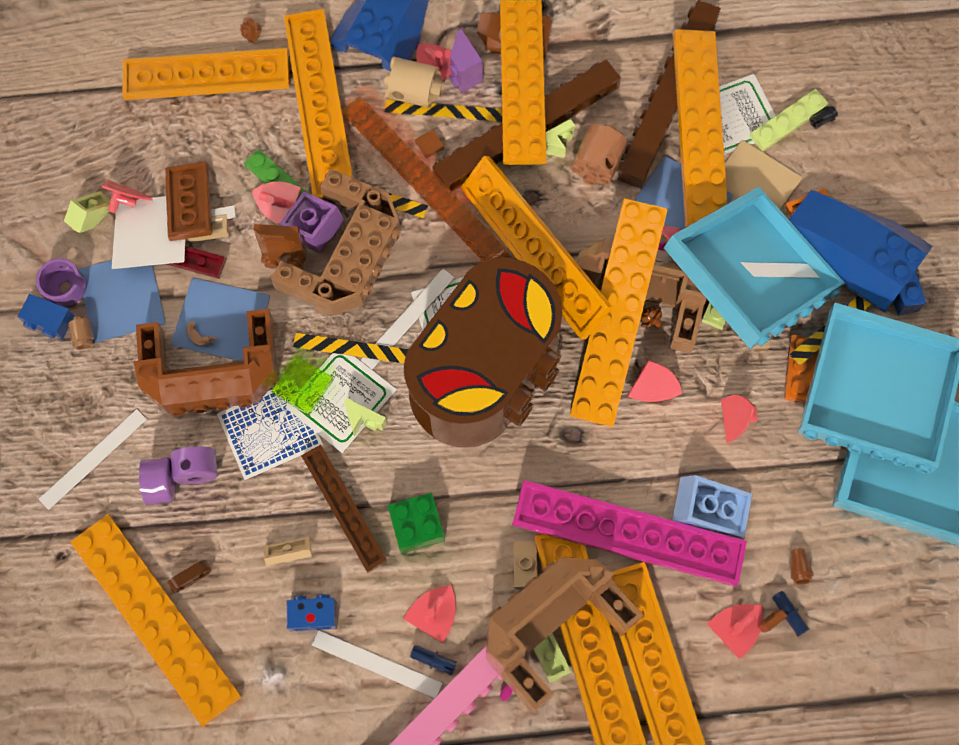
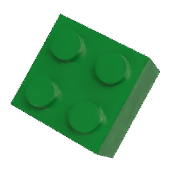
(416, 523)

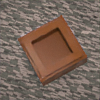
(429, 144)
(772, 621)

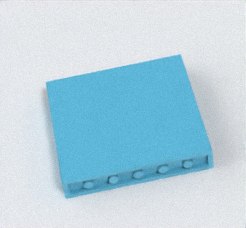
(752, 232)
(882, 388)
(904, 495)

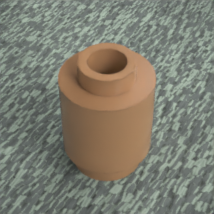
(81, 332)

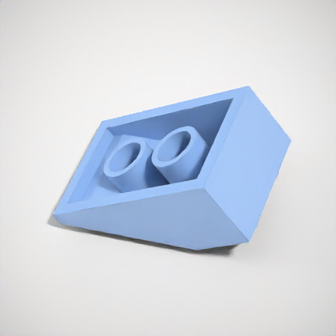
(712, 506)

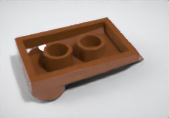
(490, 31)
(280, 244)

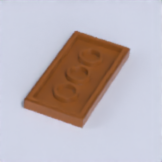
(188, 201)

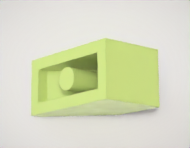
(87, 211)

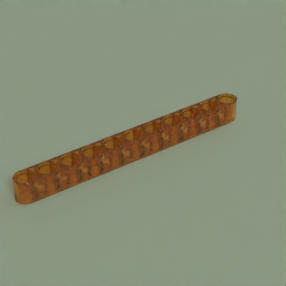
(424, 181)

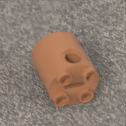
(599, 154)

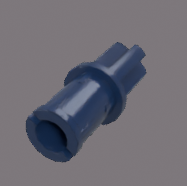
(793, 617)
(433, 659)

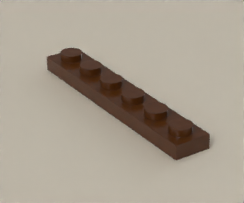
(344, 508)

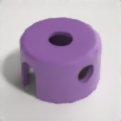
(53, 274)
(193, 465)
(156, 481)

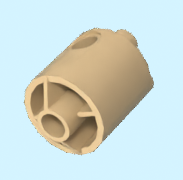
(413, 82)

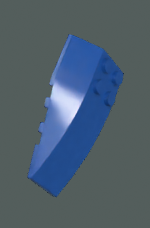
(381, 28)
(863, 248)

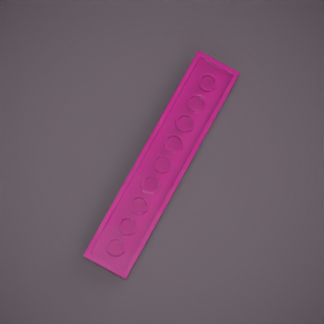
(630, 533)

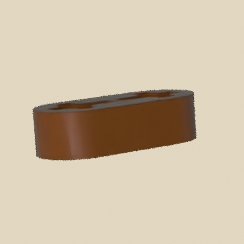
(189, 576)

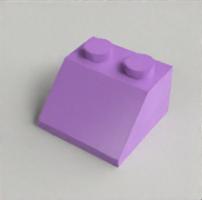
(465, 64)
(315, 219)

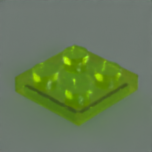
(302, 385)

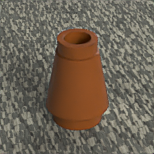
(800, 567)

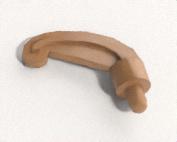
(196, 338)

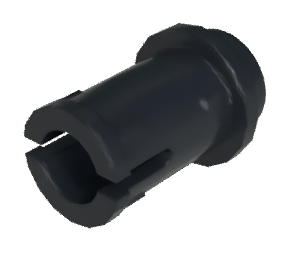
(828, 114)

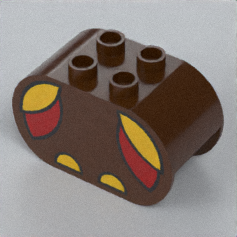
(485, 353)

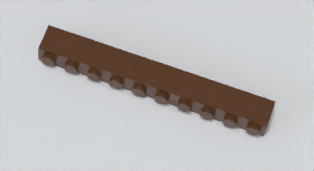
(663, 106)
(559, 107)

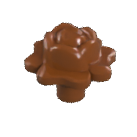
(250, 29)
(651, 317)

